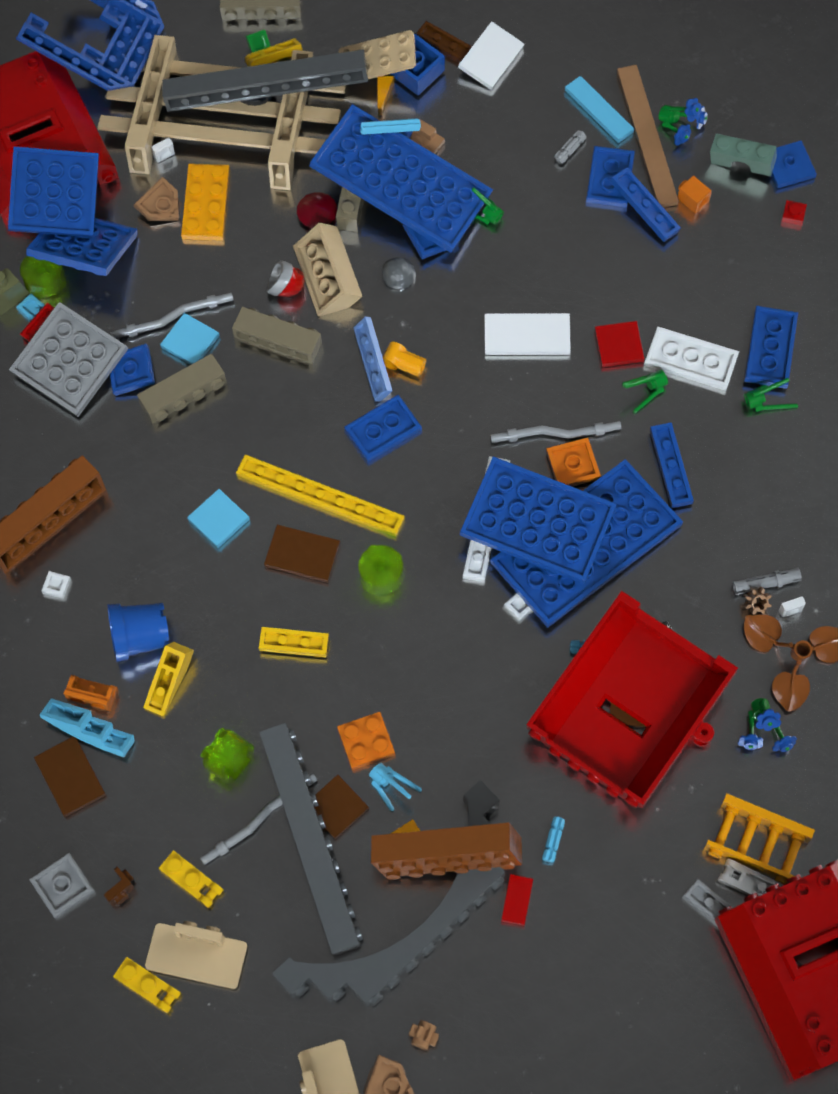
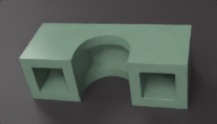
(756, 155)

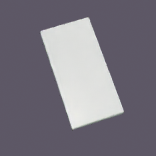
(527, 334)
(691, 358)

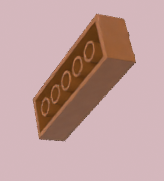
(48, 511)
(446, 850)

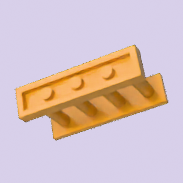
(756, 816)

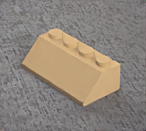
(327, 270)

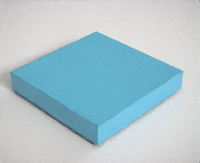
(189, 339)
(218, 518)

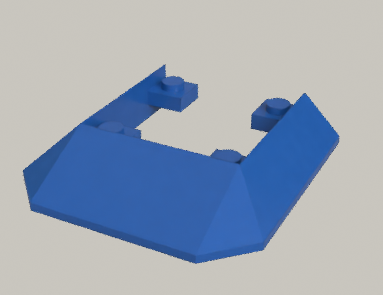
(126, 54)

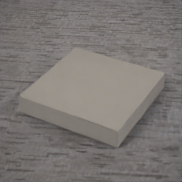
(62, 885)

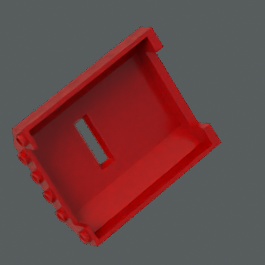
(34, 92)
(647, 675)
(792, 1001)

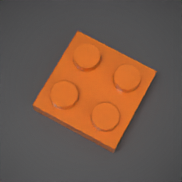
(573, 462)
(366, 740)

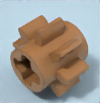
(751, 600)
(423, 1035)

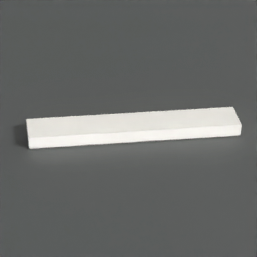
(478, 556)

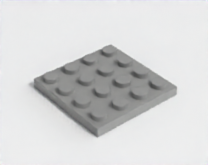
(68, 359)

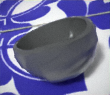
(398, 273)

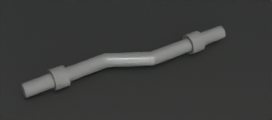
(210, 302)
(513, 434)
(223, 847)

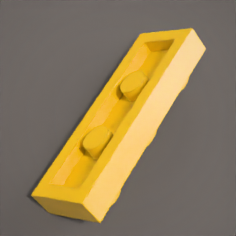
(293, 642)

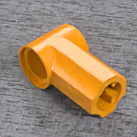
(399, 358)

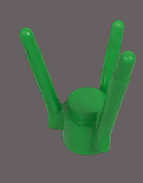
(491, 212)
(654, 381)
(756, 398)

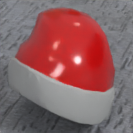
(285, 280)

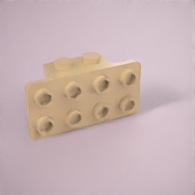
(387, 53)
(196, 954)
(327, 1070)

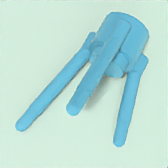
(383, 776)

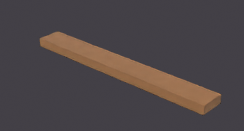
(647, 136)

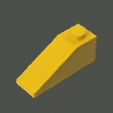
(168, 677)

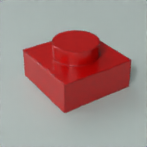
(794, 212)

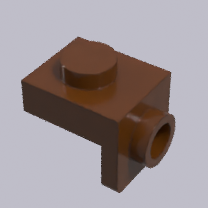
(120, 891)

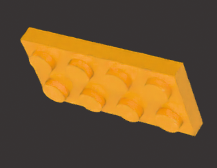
(205, 202)

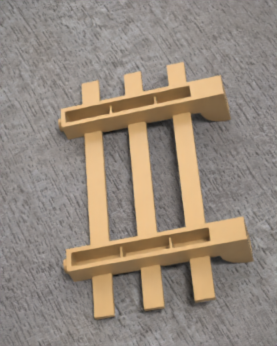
(149, 101)

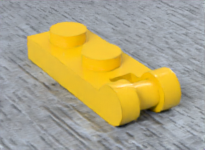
(273, 53)
(190, 879)
(146, 984)

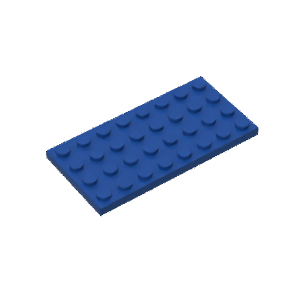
(401, 179)
(635, 528)

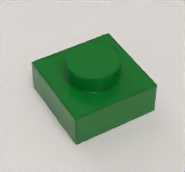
(258, 41)

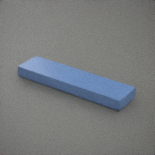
(372, 359)

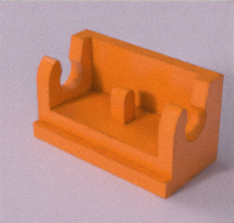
(90, 693)

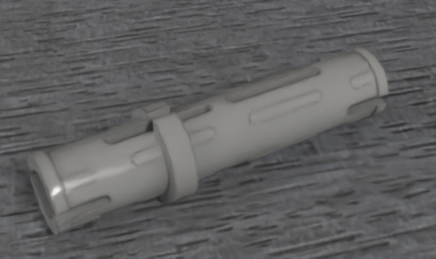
(774, 579)

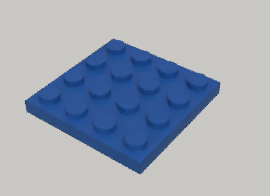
(53, 192)
(89, 254)

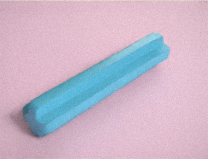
(390, 126)

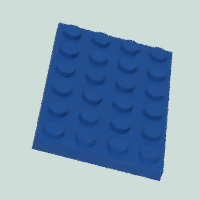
(538, 520)

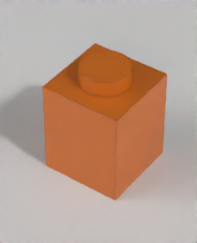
(694, 194)

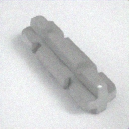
(570, 146)

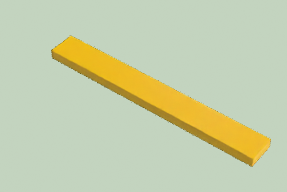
(320, 495)

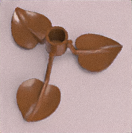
(788, 688)

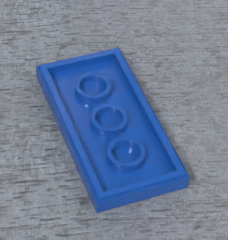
(771, 346)

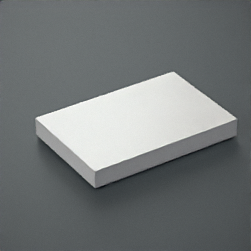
(491, 55)

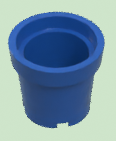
(137, 629)

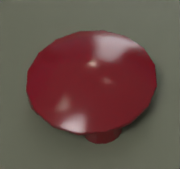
(316, 209)

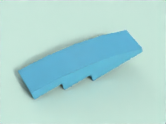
(86, 728)

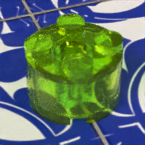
(42, 277)
(392, 572)
(227, 755)

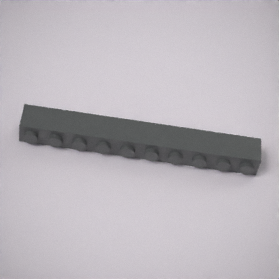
(265, 80)
(310, 839)

